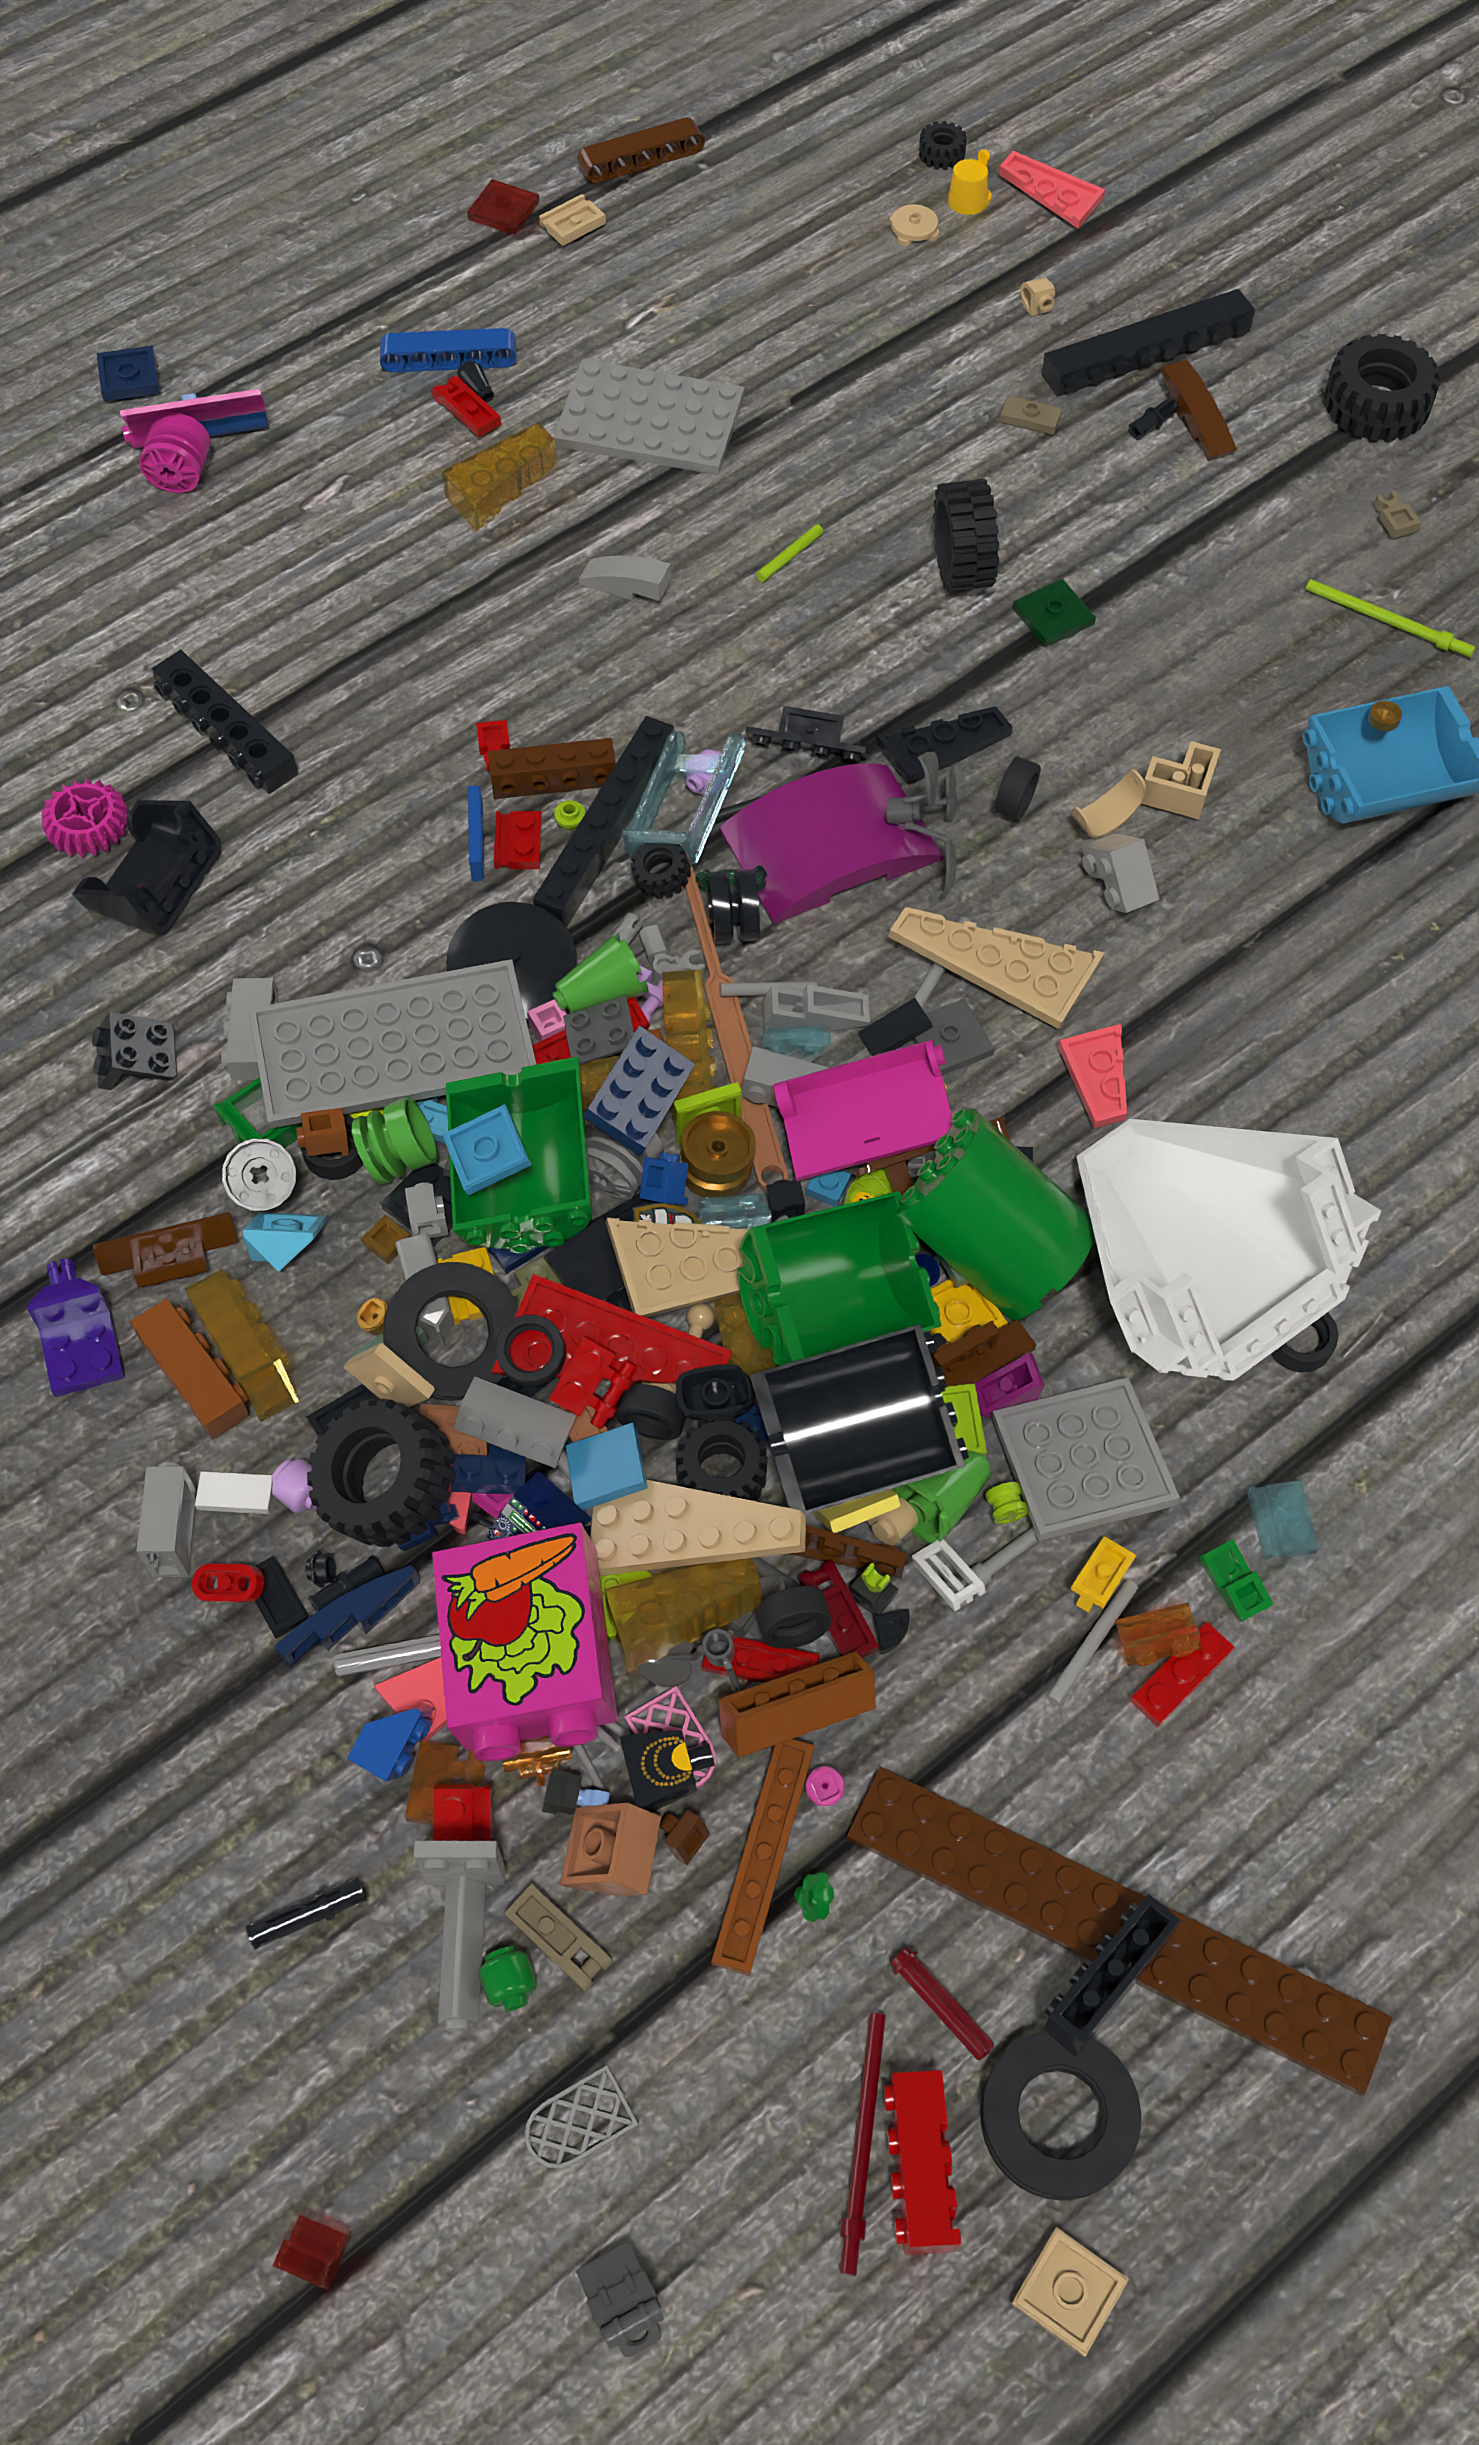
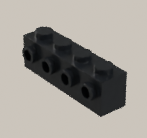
(1111, 1975)

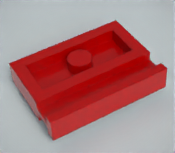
(518, 840)
(462, 1812)

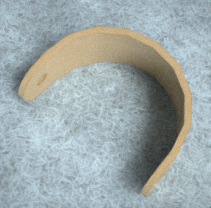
(1113, 807)

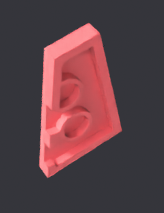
(1097, 1073)

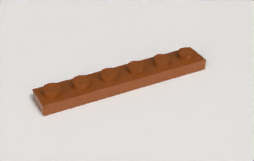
(763, 1857)

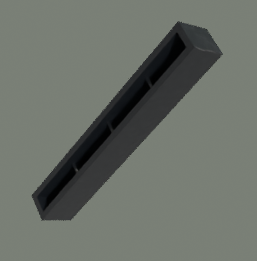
(1147, 342)
(603, 823)

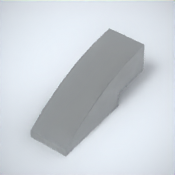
(627, 576)
(815, 1007)

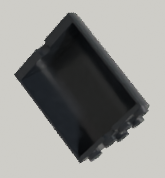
(859, 1420)

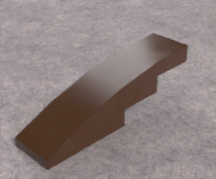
(1198, 409)

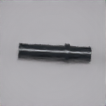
(300, 1915)

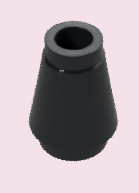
(475, 378)

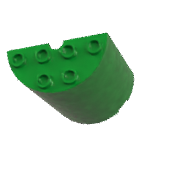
(551, 1195)
(996, 1217)
(833, 1279)

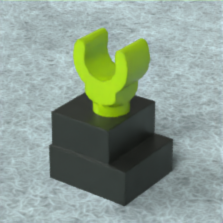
(873, 1590)

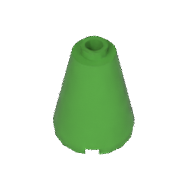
(601, 977)
(945, 1497)

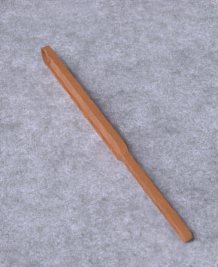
(734, 1043)

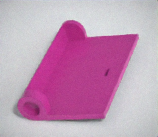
(865, 1109)

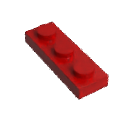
(1181, 1676)

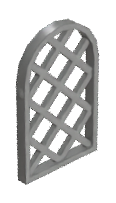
(620, 2097)

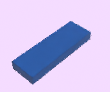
(476, 833)

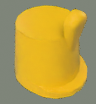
(969, 185)

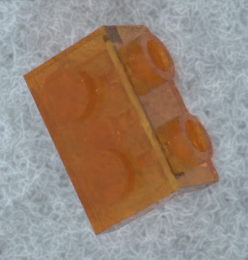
(1158, 1634)

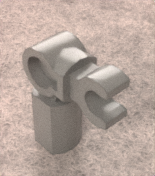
(659, 955)

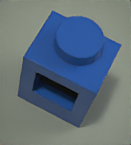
(664, 1179)

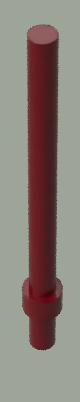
(853, 2226)

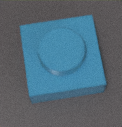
(829, 1187)

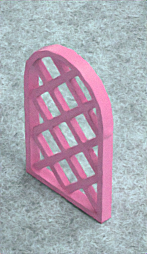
(653, 1704)

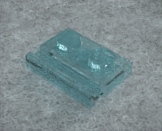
(1283, 1520)

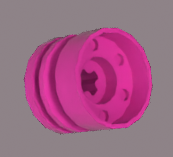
(174, 452)

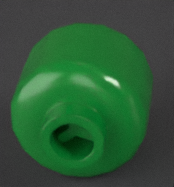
(507, 1978)

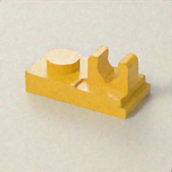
(1102, 1574)

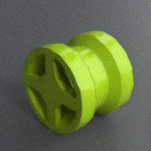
(1006, 1503)

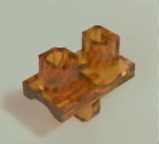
(537, 1759)

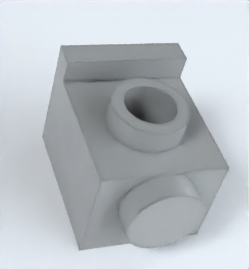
(426, 1211)

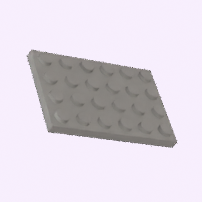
(649, 416)

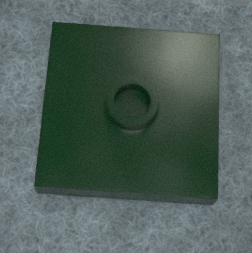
(1054, 612)

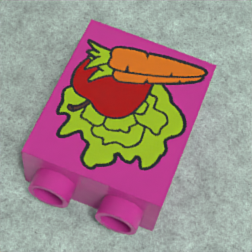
(523, 1641)

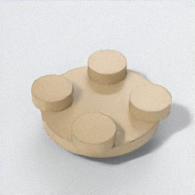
(914, 224)

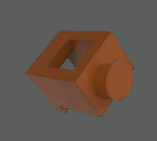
(323, 1132)

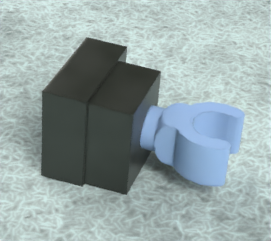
(565, 1793)

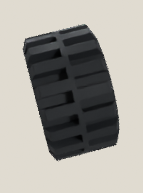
(728, 1439)

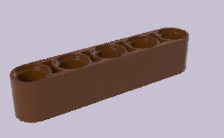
(640, 150)

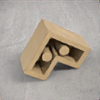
(1182, 786)

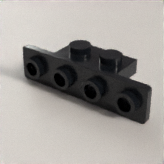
(809, 731)

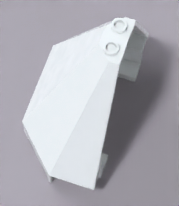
(1220, 1239)

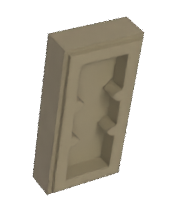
(1030, 415)

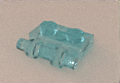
(735, 1210)

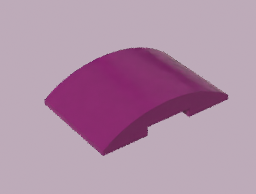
(825, 837)

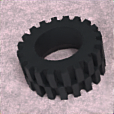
(966, 534)

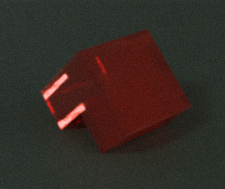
(312, 2252)

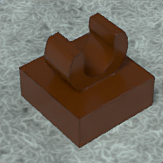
(684, 1835)

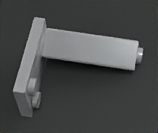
(465, 1871)

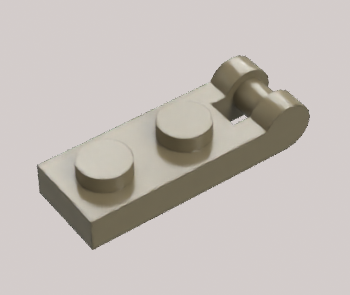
(556, 1936)

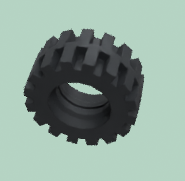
(942, 145)
(667, 881)

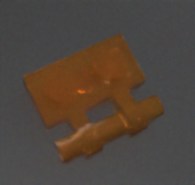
(438, 1766)

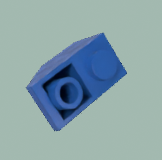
(387, 1743)

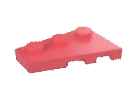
(417, 1689)

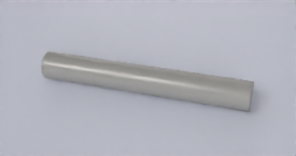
(758, 988)

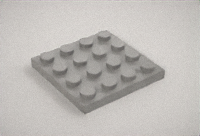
(1085, 1458)

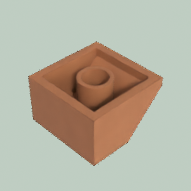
(611, 1849)

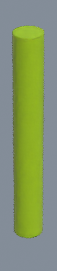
(789, 553)

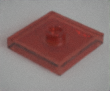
(503, 206)

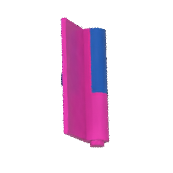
(217, 414)

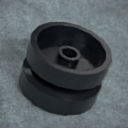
(730, 906)

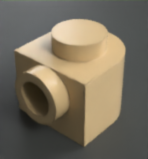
(1038, 296)
(894, 1524)

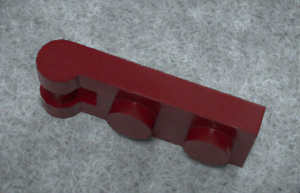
(848, 1627)

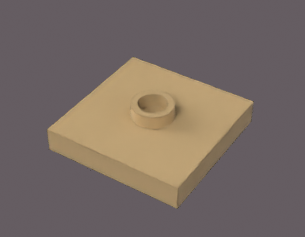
(389, 1376)
(1070, 2292)

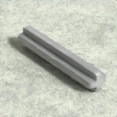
(387, 1655)

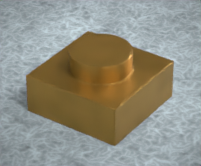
(382, 1238)

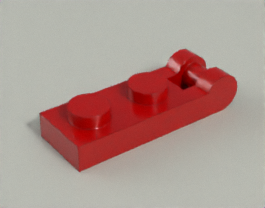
(466, 406)

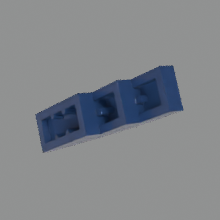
(359, 1607)

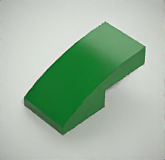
(1234, 1580)

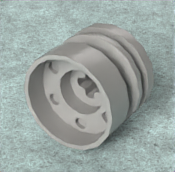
(615, 1167)
(238, 1179)

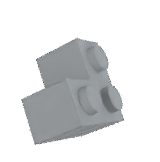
(1125, 870)

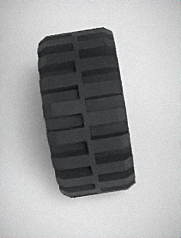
(1387, 364)
(345, 1454)

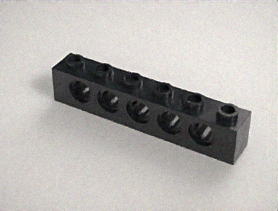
(224, 722)

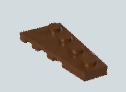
(851, 1552)

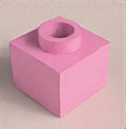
(546, 1020)

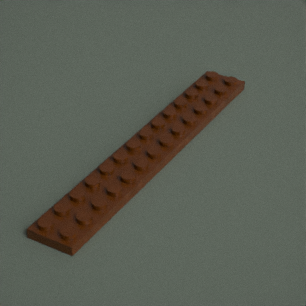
(1079, 1907)

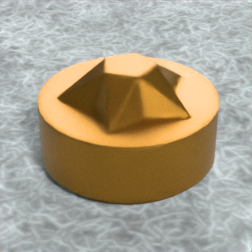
(1385, 716)
(372, 1316)

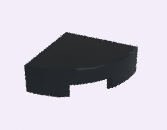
(890, 1629)

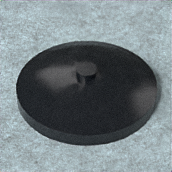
(521, 932)

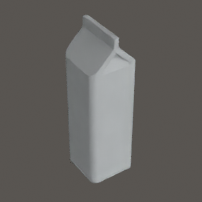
(416, 1254)

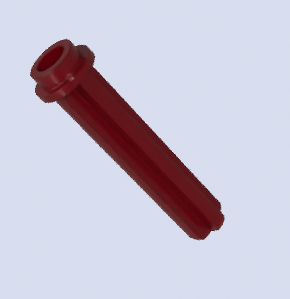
(942, 2003)

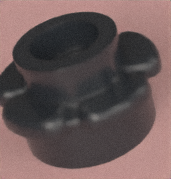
(321, 1568)

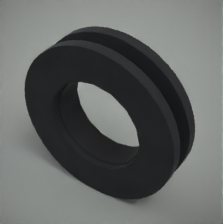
(441, 1281)
(1027, 2165)

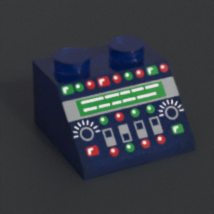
(537, 1508)

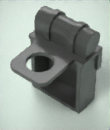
(621, 2300)

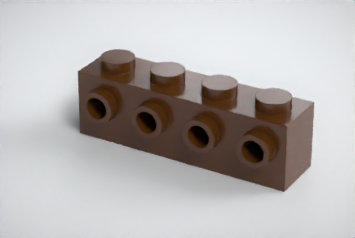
(551, 768)

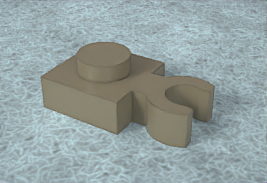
(1397, 518)

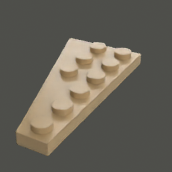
(675, 1263)

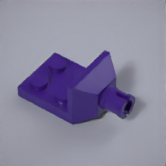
(75, 1332)

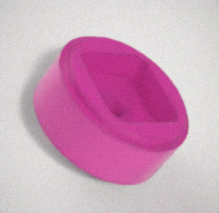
(825, 1785)

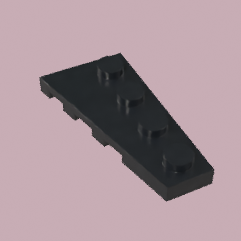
(947, 739)

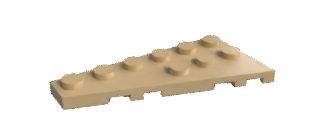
(1009, 964)
(689, 1527)

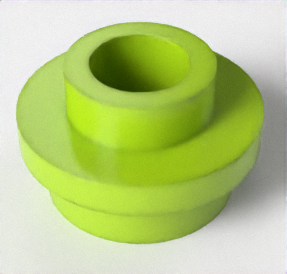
(569, 821)

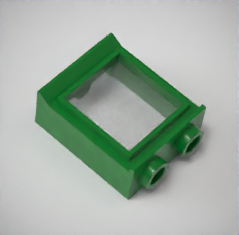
(248, 1118)

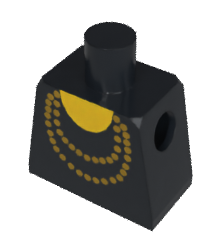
(662, 1767)

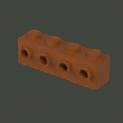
(190, 1368)
(797, 1704)

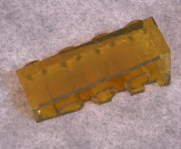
(499, 473)
(686, 1028)
(243, 1343)
(678, 1607)

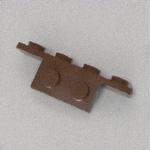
(166, 1251)
(982, 1352)

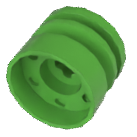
(394, 1140)

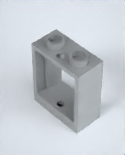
(167, 1521)

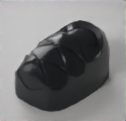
(714, 1393)

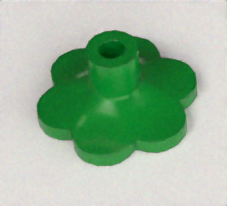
(815, 1896)

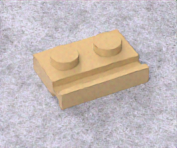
(572, 219)

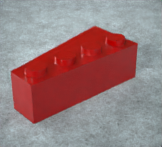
(922, 2163)

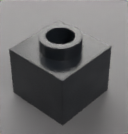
(785, 1198)

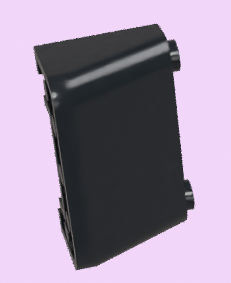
(160, 869)

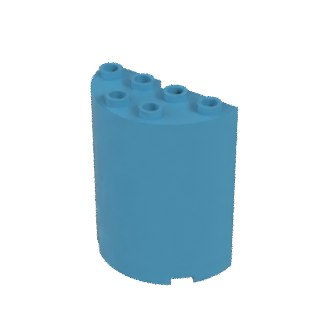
(1382, 772)

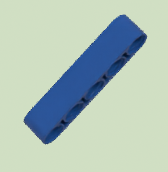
(447, 349)

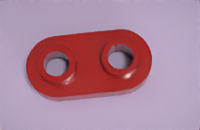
(231, 1583)

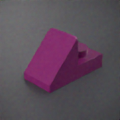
(1010, 1385)

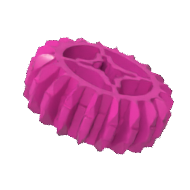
(84, 818)

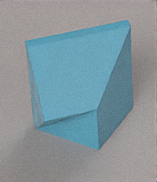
(280, 1236)

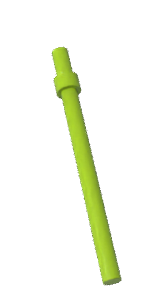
(1443, 640)

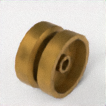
(717, 1154)

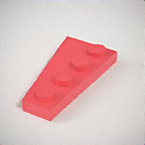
(1055, 189)

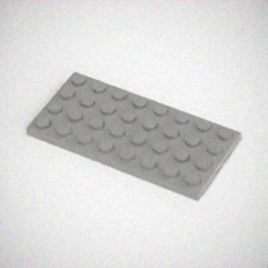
(389, 1041)

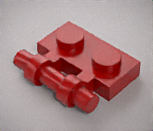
(584, 1374)

